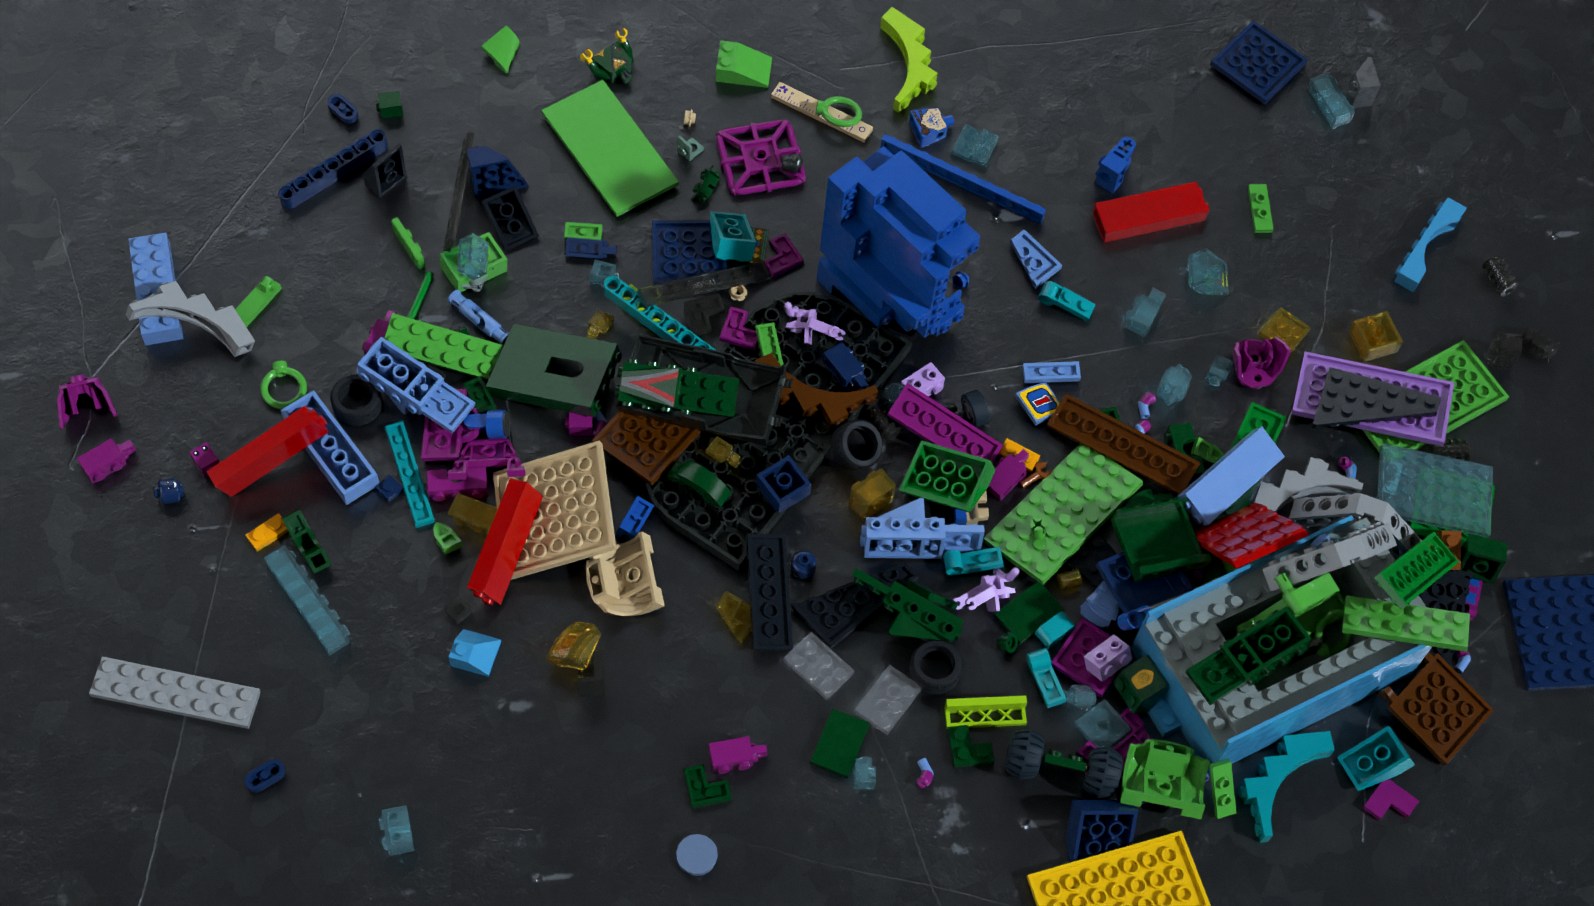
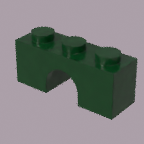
(1181, 437)

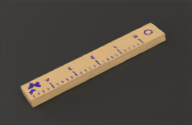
(807, 105)

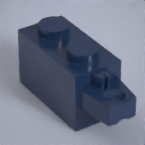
(845, 367)

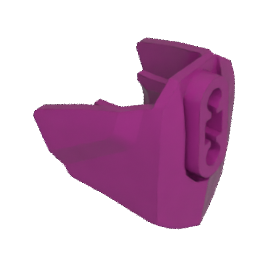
(1260, 360)
(78, 385)

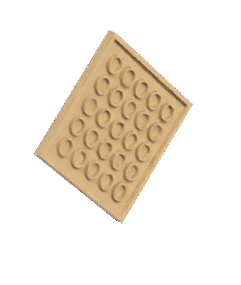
(574, 508)

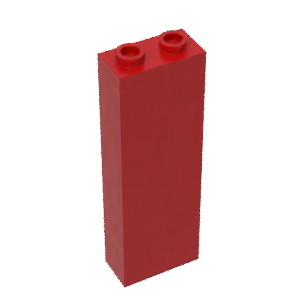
(1150, 211)
(268, 451)
(505, 542)

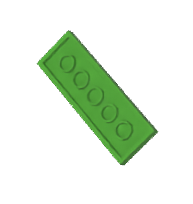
(443, 347)
(1408, 625)

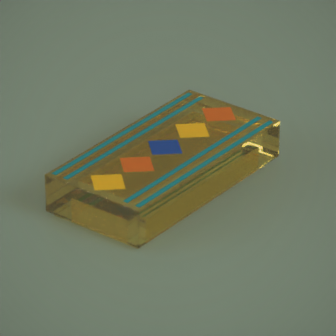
(761, 237)

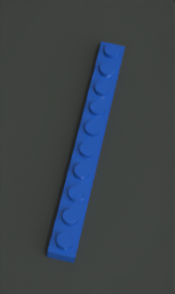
(965, 180)

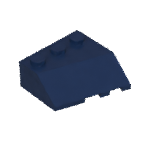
(492, 172)
(1099, 827)

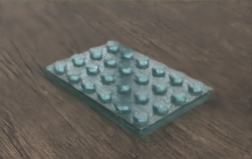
(1436, 489)

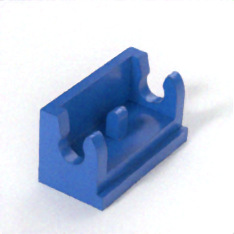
(635, 518)

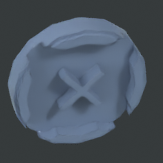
(696, 854)

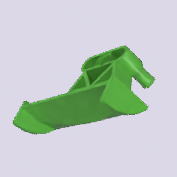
(1306, 602)

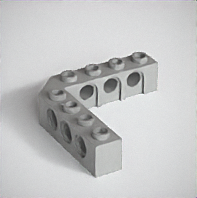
(1331, 509)
(1357, 547)

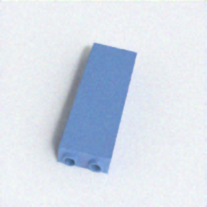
(1231, 476)

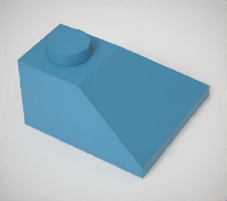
(474, 652)

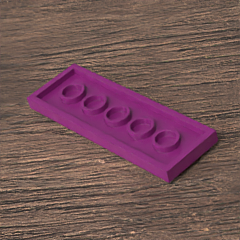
(940, 425)

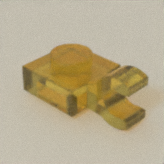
(599, 323)
(721, 451)

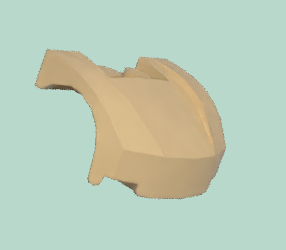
(625, 579)

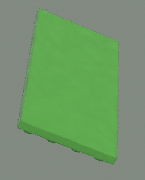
(610, 148)

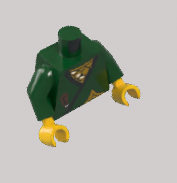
(612, 62)

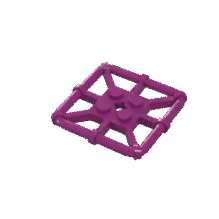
(749, 153)

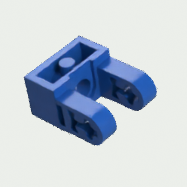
(1113, 166)

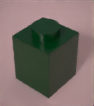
(389, 104)

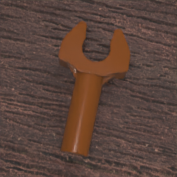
(1035, 476)

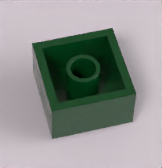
(1483, 557)

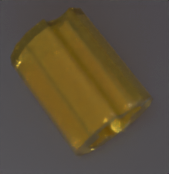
(1069, 579)

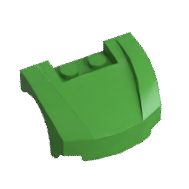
(1165, 776)

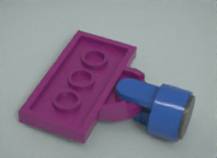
(445, 446)

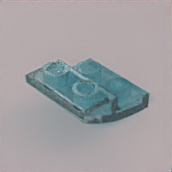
(974, 145)

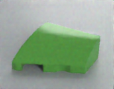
(502, 48)

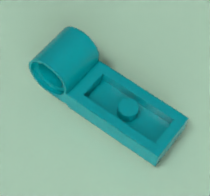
(1066, 299)
(970, 562)
(1045, 677)

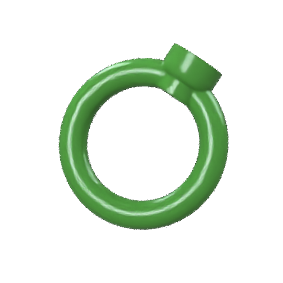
(822, 109)
(280, 369)
(1326, 651)

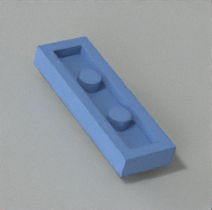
(1051, 372)

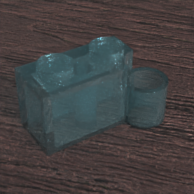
(1144, 312)

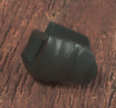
(791, 163)

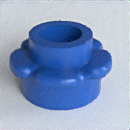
(960, 280)

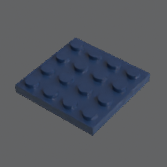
(1259, 62)
(683, 250)

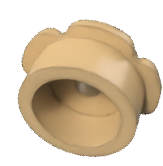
(689, 117)
(741, 289)

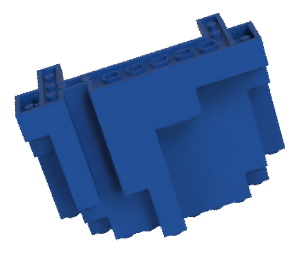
(893, 242)

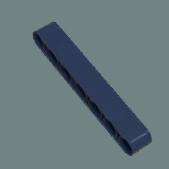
(372, 144)

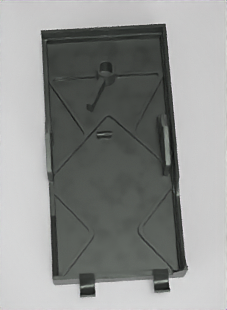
(757, 392)

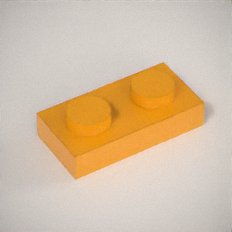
(1011, 447)
(267, 532)

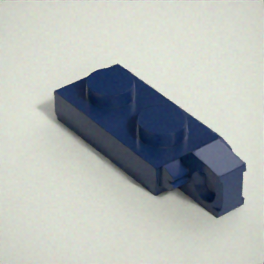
(588, 248)

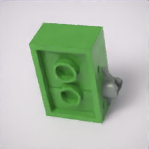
(496, 265)

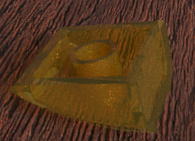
(574, 646)

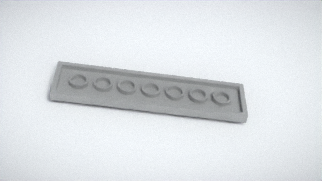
(175, 692)

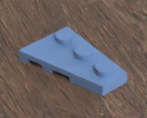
(1034, 258)

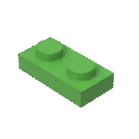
(583, 230)

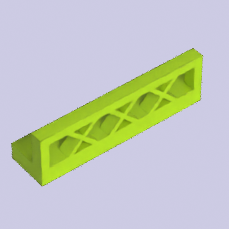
(988, 705)

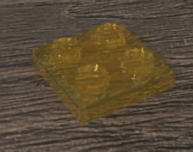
(1286, 328)

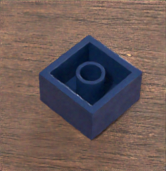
(783, 484)

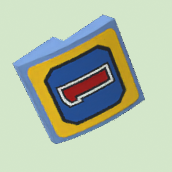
(1038, 402)

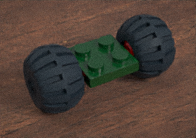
(1100, 771)

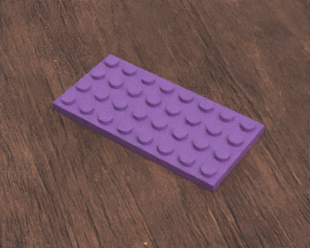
(1423, 429)

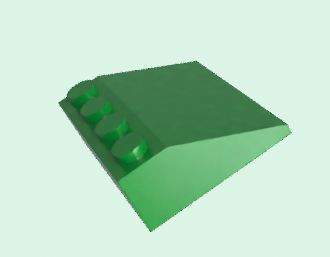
(947, 476)

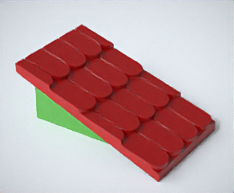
(1248, 535)

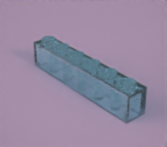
(307, 600)

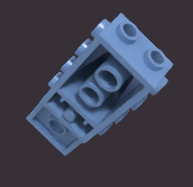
(413, 385)
(909, 527)

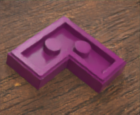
(786, 257)
(735, 332)
(1389, 795)

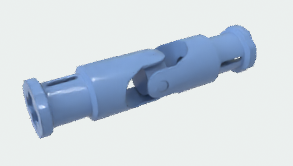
(478, 317)

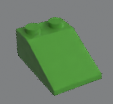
(742, 65)

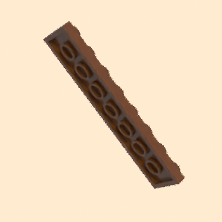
(1123, 444)

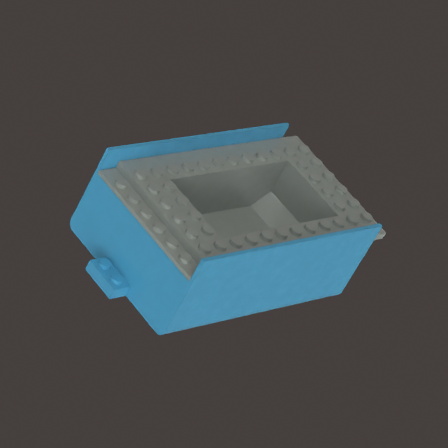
(1290, 696)

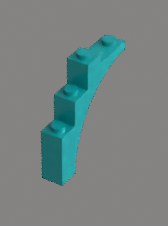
(1293, 752)

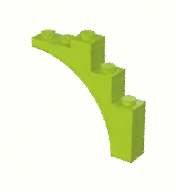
(909, 39)

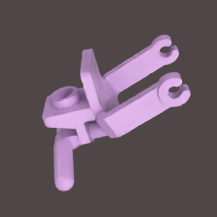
(812, 323)
(989, 591)

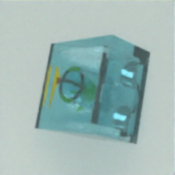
(1207, 273)

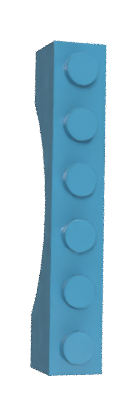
(1445, 220)

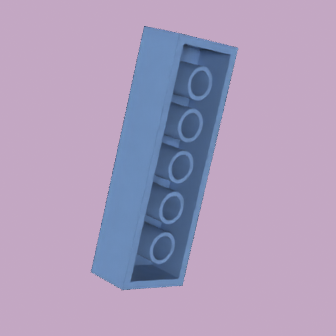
(152, 267)
(336, 453)

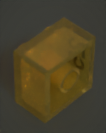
(1375, 336)
(871, 494)

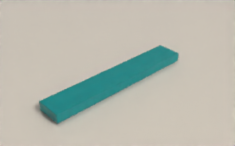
(409, 474)

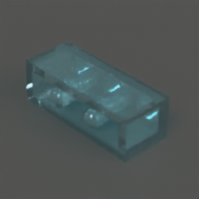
(1331, 100)

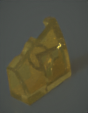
(736, 615)

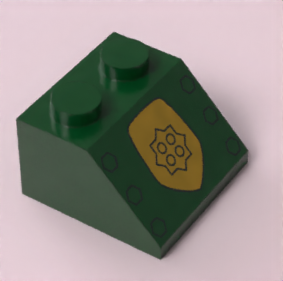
(1141, 685)

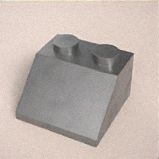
(1364, 86)

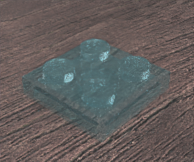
(1102, 725)

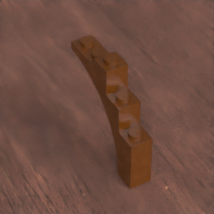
(832, 405)

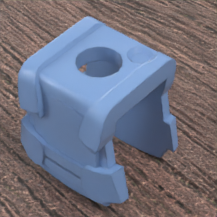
(1100, 607)

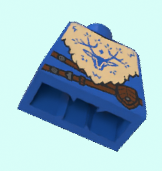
(929, 125)

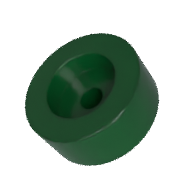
(1008, 642)

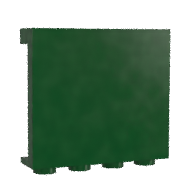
(1158, 540)

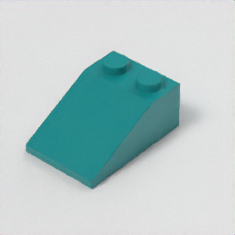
(732, 236)
(1376, 759)

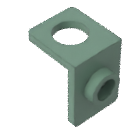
(685, 148)

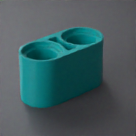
(1055, 629)

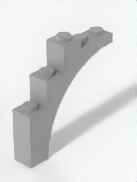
(198, 310)
(1314, 480)

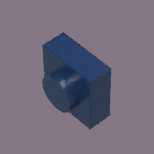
(389, 488)

